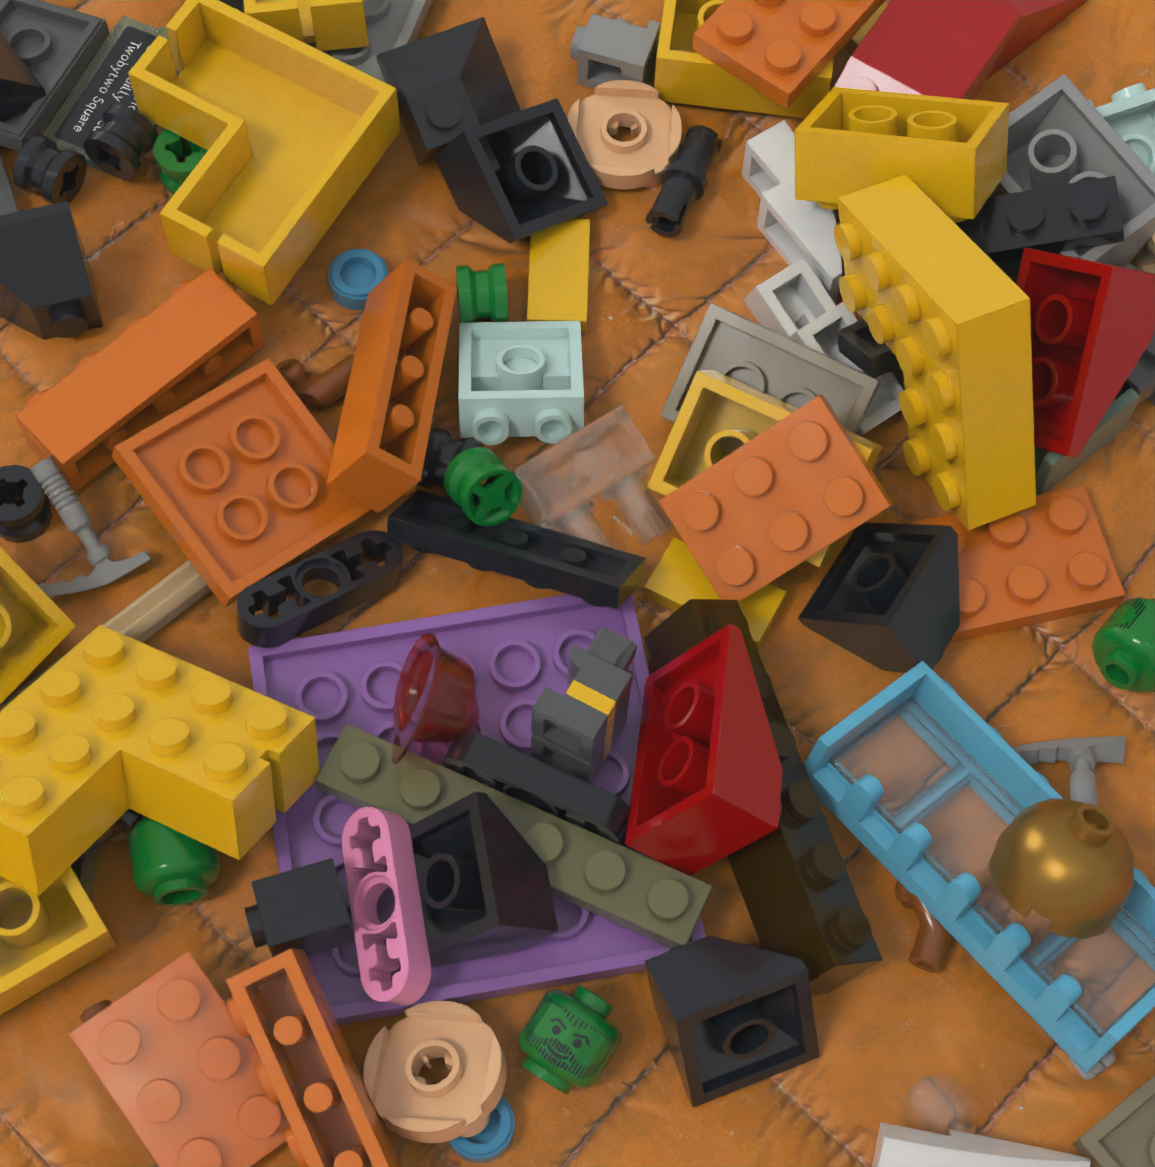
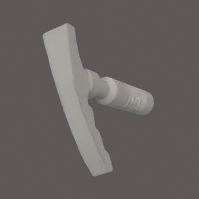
(79, 522)
(1082, 756)

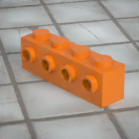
(141, 376)
(392, 387)
(307, 1065)

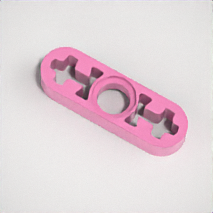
(365, 883)

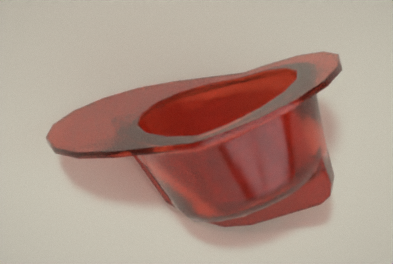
(433, 697)

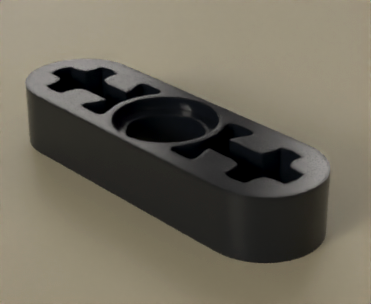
(309, 611)
(538, 784)

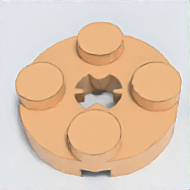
(630, 106)
(456, 1104)

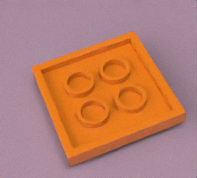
(240, 480)

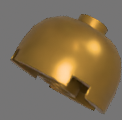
(1065, 866)

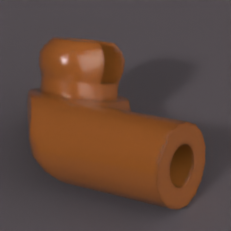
(317, 388)
(932, 938)

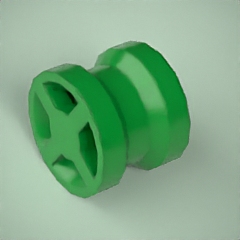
(167, 151)
(482, 293)
(484, 503)

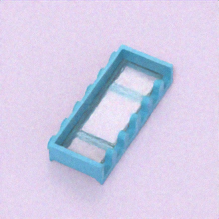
(928, 800)

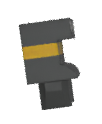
(583, 725)

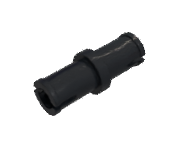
(684, 181)

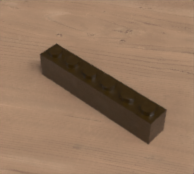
(795, 874)

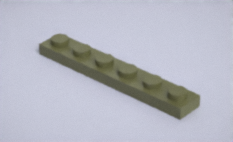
(579, 863)

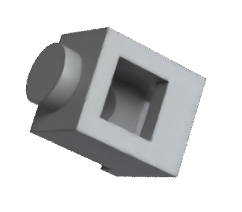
(614, 51)

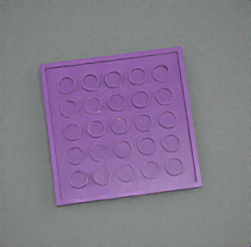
(514, 657)

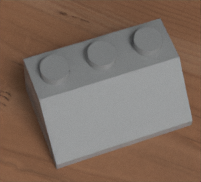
(1065, 141)

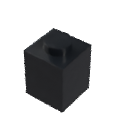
(300, 910)

